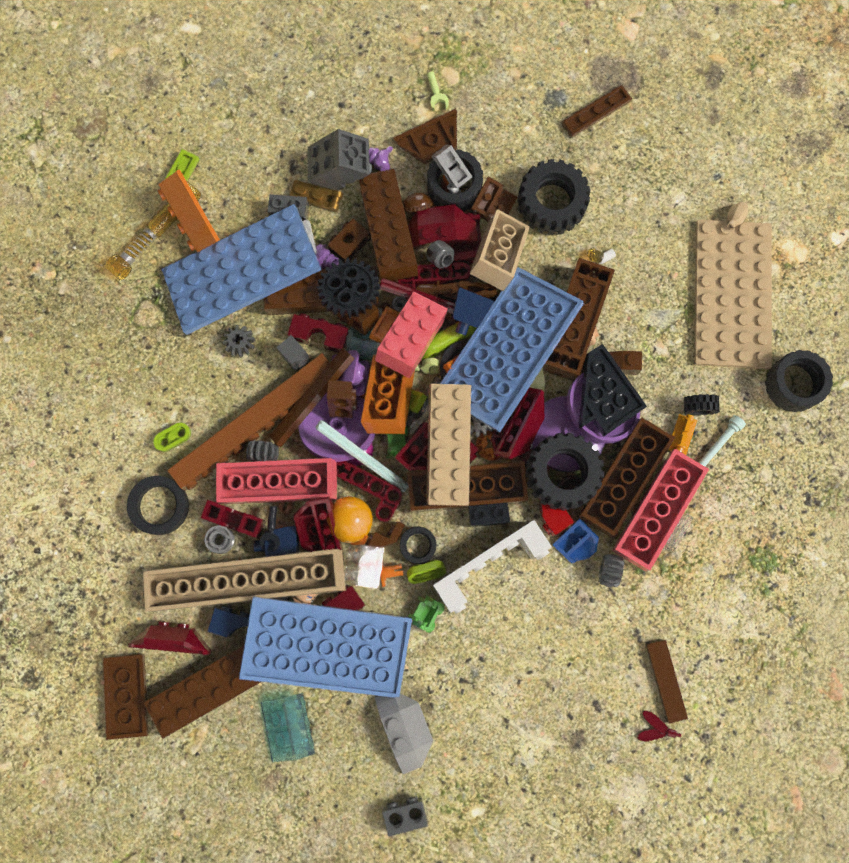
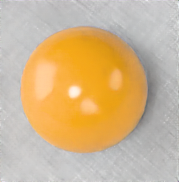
(351, 518)

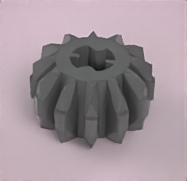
(245, 343)
(262, 451)
(611, 570)

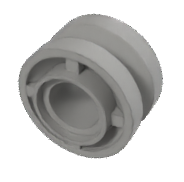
(211, 535)

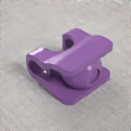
(356, 373)

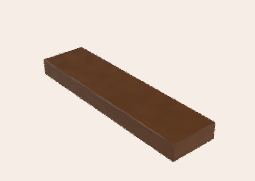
(596, 111)
(666, 681)

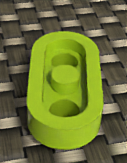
(172, 436)
(426, 572)

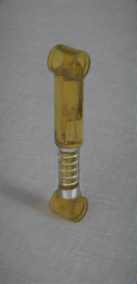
(120, 265)

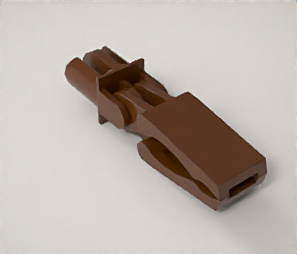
(449, 291)

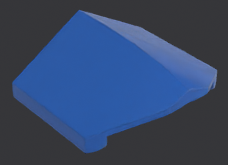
(577, 542)

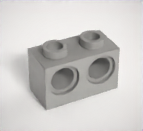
(451, 166)

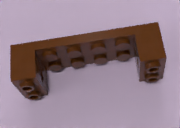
(590, 284)

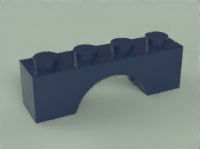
(226, 622)

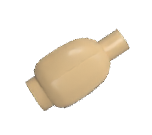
(737, 215)

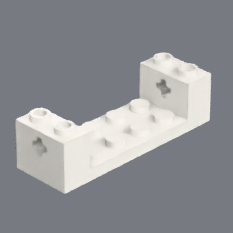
(530, 538)

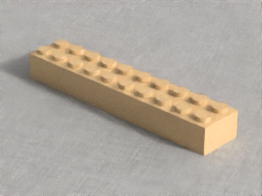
(243, 579)

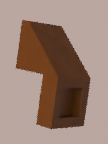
(381, 541)

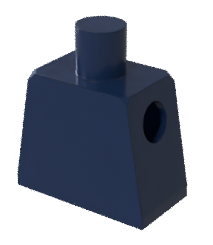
(469, 310)
(288, 542)

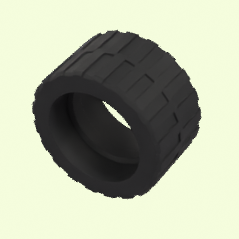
(462, 200)
(816, 368)

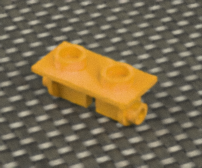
(683, 433)

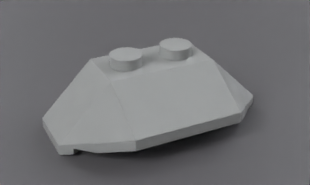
(405, 730)

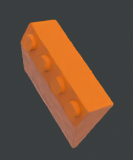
(187, 211)

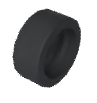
(418, 530)

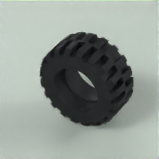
(559, 175)
(586, 458)

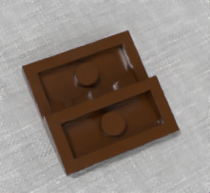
(493, 197)

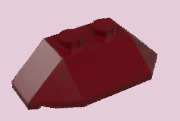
(441, 223)
(521, 427)
(414, 453)
(313, 527)
(171, 639)

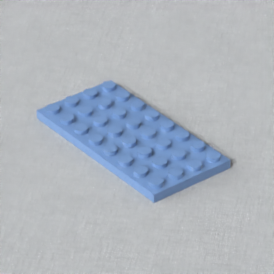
(241, 269)
(512, 346)
(325, 647)

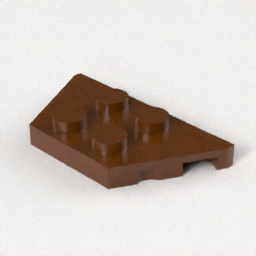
(429, 137)

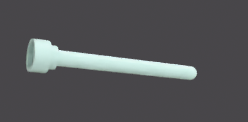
(735, 424)

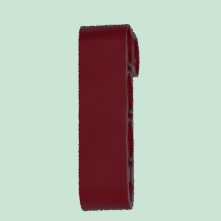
(434, 272)
(366, 485)

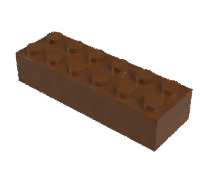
(388, 226)
(302, 297)
(627, 477)
(486, 486)
(198, 694)

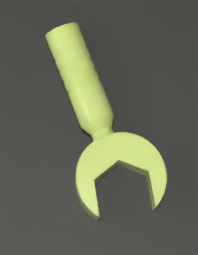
(437, 97)
(429, 366)

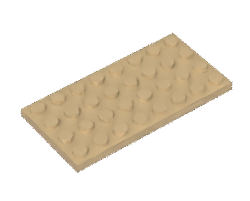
(733, 295)

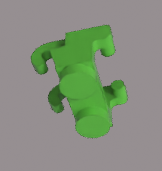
(395, 443)
(426, 613)

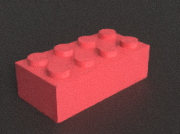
(411, 334)

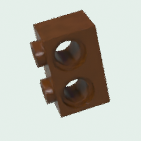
(341, 399)

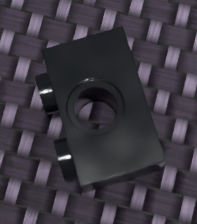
(488, 515)

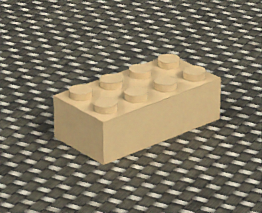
(500, 250)

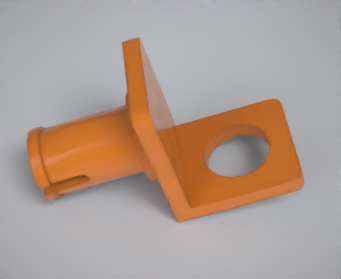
(388, 572)

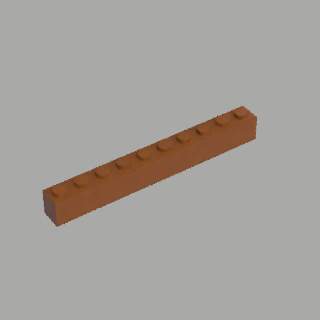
(246, 426)

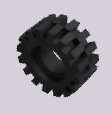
(701, 404)

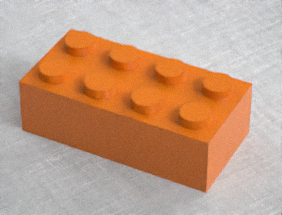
(386, 400)

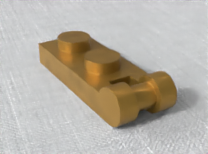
(317, 195)

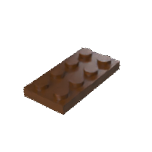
(125, 697)

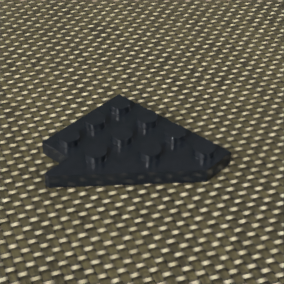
(606, 393)

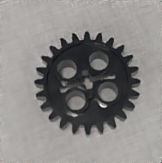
(348, 288)

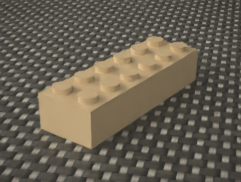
(448, 444)

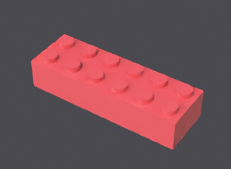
(276, 481)
(660, 510)

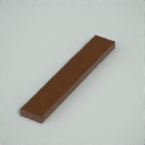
(311, 397)

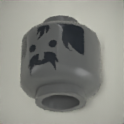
(440, 254)

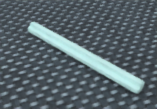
(361, 455)

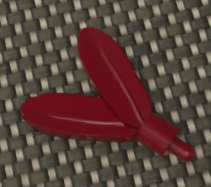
(660, 731)

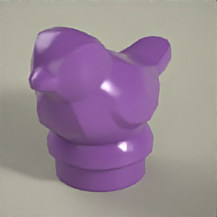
(379, 158)
(325, 256)

